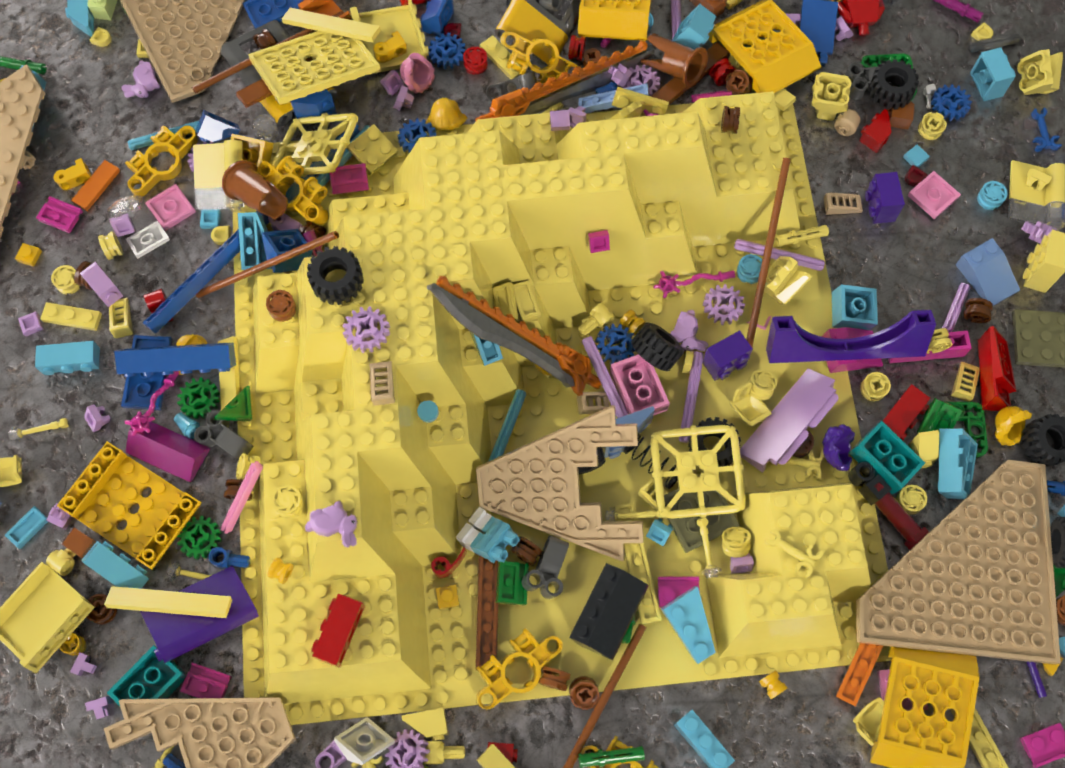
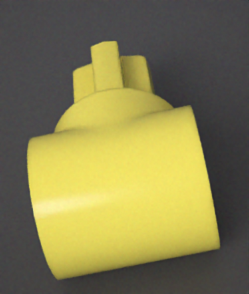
(599, 317)
(61, 561)
(440, 752)

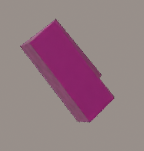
(167, 451)

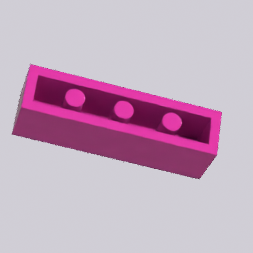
(960, 348)

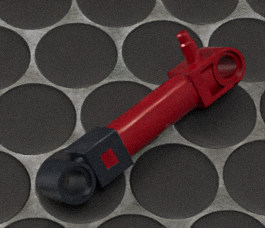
(877, 492)

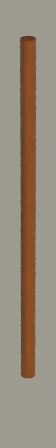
(244, 64)
(768, 250)
(269, 263)
(605, 697)

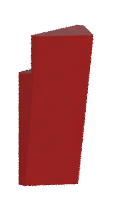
(995, 371)

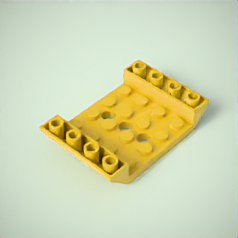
(614, 19)
(773, 61)
(111, 488)
(911, 736)

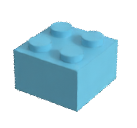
(695, 28)
(992, 74)
(854, 307)

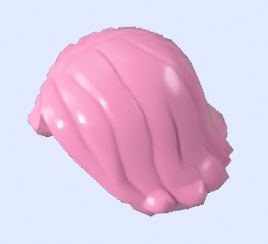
(417, 73)

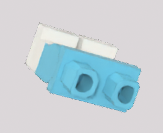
(487, 536)

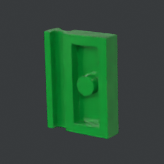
(940, 416)
(510, 583)

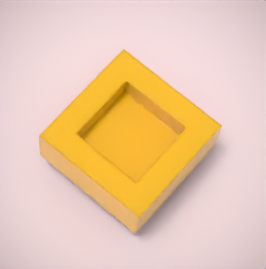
(28, 254)
(447, 597)

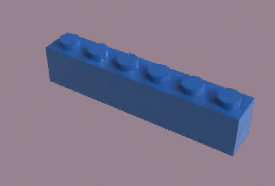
(175, 358)

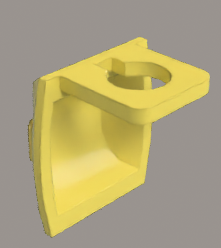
(747, 407)
(10, 471)
(869, 720)

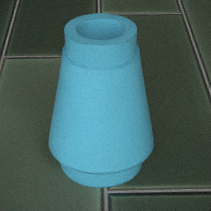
(186, 425)

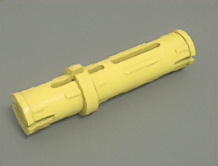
(821, 231)

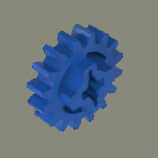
(446, 50)
(951, 102)
(413, 132)
(615, 335)

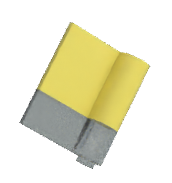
(209, 167)
(1036, 205)

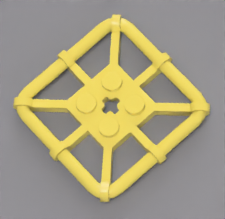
(317, 144)
(690, 482)

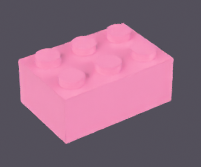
(638, 385)

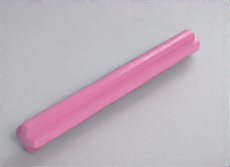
(241, 497)

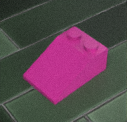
(848, 365)

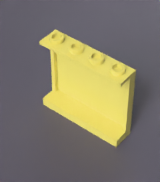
(391, 20)
(41, 616)

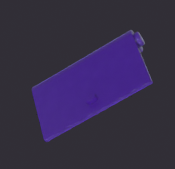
(182, 633)

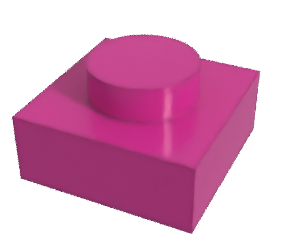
(599, 241)

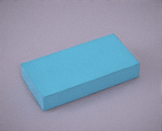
(26, 527)

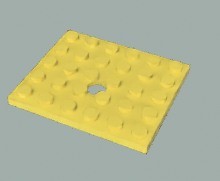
(334, 62)

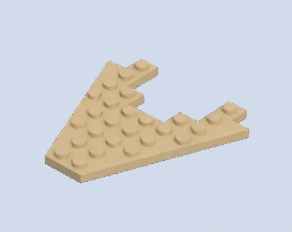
(542, 484)
(208, 729)

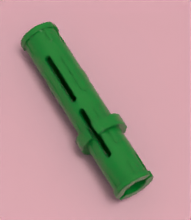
(13, 63)
(600, 757)

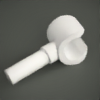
(928, 91)

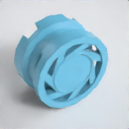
(991, 195)
(749, 268)

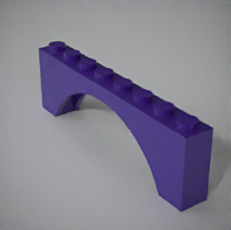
(906, 338)

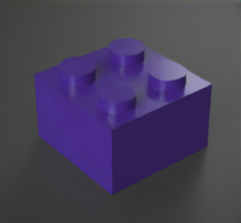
(884, 197)
(727, 356)

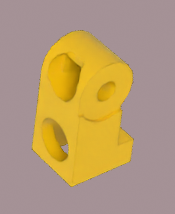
(390, 48)
(73, 175)

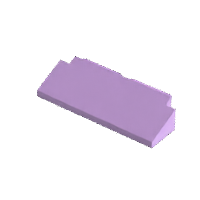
(786, 427)

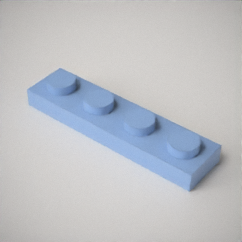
(604, 100)

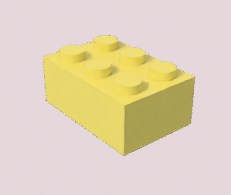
(1046, 262)

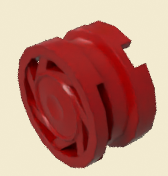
(574, 47)
(475, 61)
(720, 71)

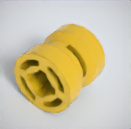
(632, 322)
(70, 643)
(773, 684)

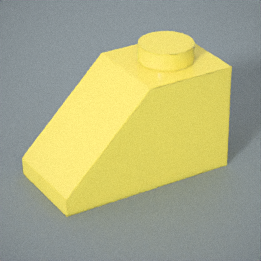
(926, 447)
(429, 723)

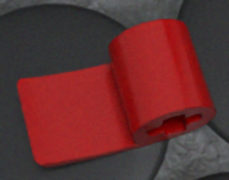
(155, 299)
(448, 567)

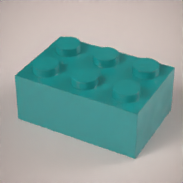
(888, 456)
(148, 679)

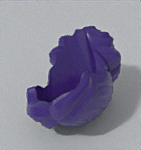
(837, 446)

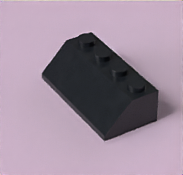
(609, 611)

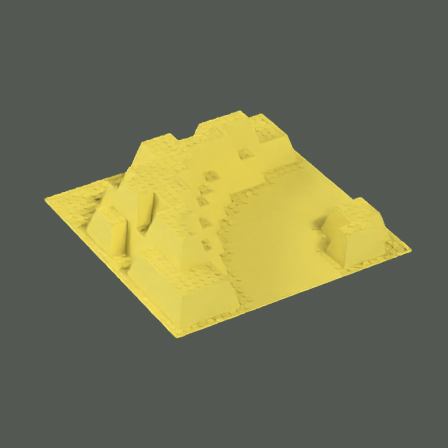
(514, 208)

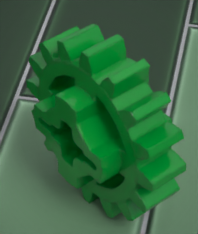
(197, 390)
(190, 534)

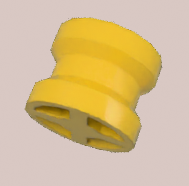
(280, 570)

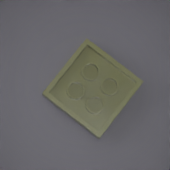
(1039, 338)
(687, 529)

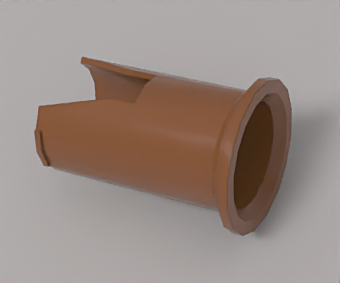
(678, 60)
(245, 184)

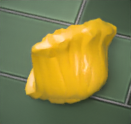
(446, 115)
(1010, 424)

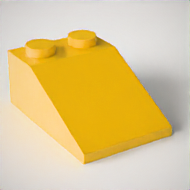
(255, 149)

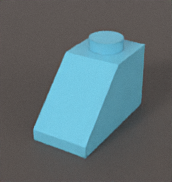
(80, 15)
(487, 350)

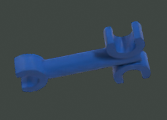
(1044, 141)

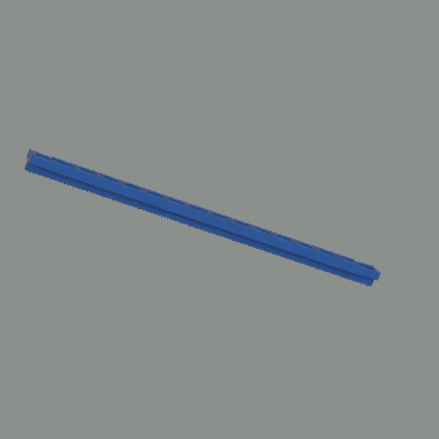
(216, 262)

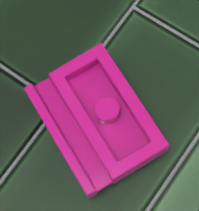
(712, 94)
(349, 179)
(59, 214)
(672, 587)
(205, 682)
(1045, 745)

